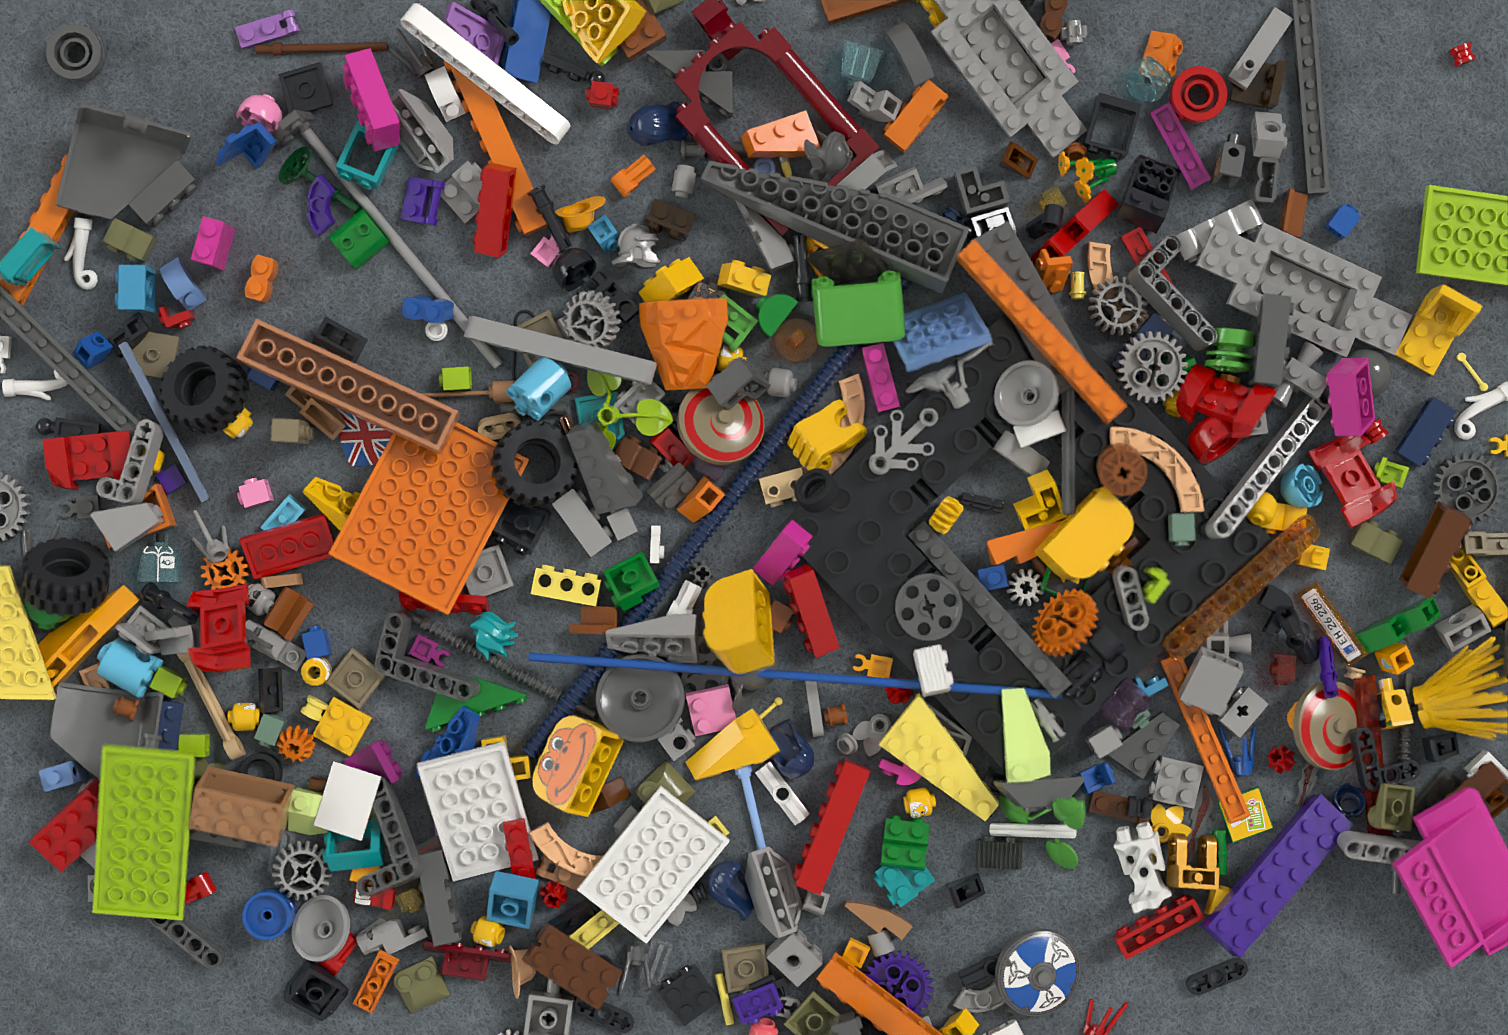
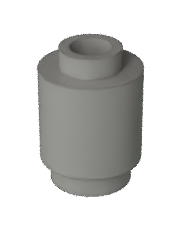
(683, 181)

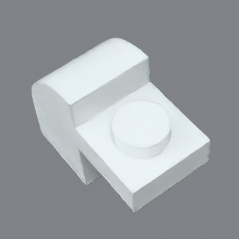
(445, 94)

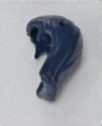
(656, 124)
(795, 753)
(729, 889)

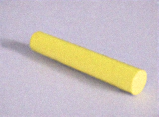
(723, 994)

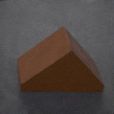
(1018, 160)
(611, 794)

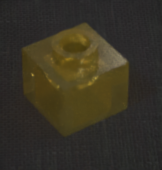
(1052, 196)
(410, 899)

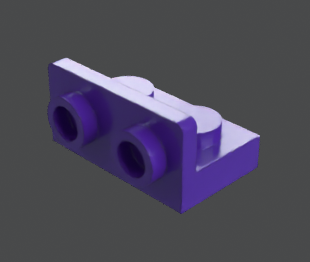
(758, 1003)

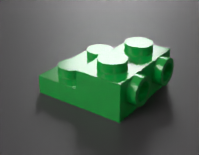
(630, 581)
(904, 843)

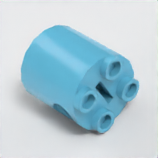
(539, 388)
(127, 666)

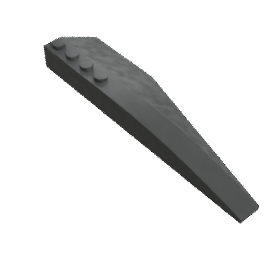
(900, 233)

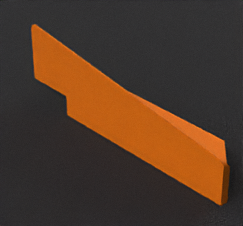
(1019, 545)

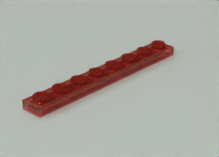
(1368, 717)

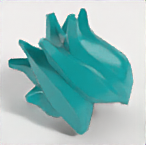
(492, 634)

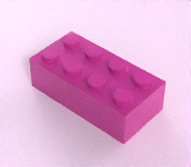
(371, 99)

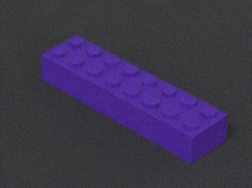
(1276, 875)

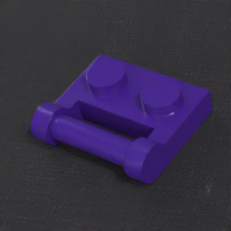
(417, 200)

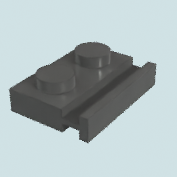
(672, 487)

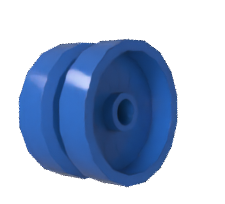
(256, 916)

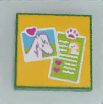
(1252, 825)

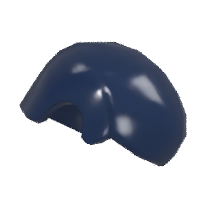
(1349, 800)

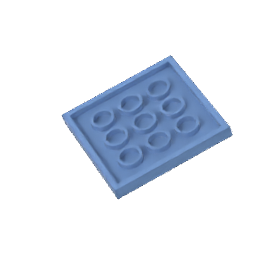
(941, 332)

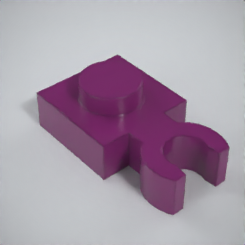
(426, 649)

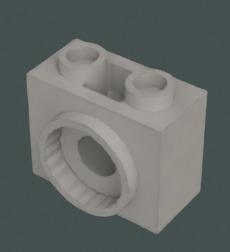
(795, 944)

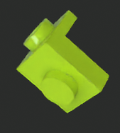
(1389, 471)

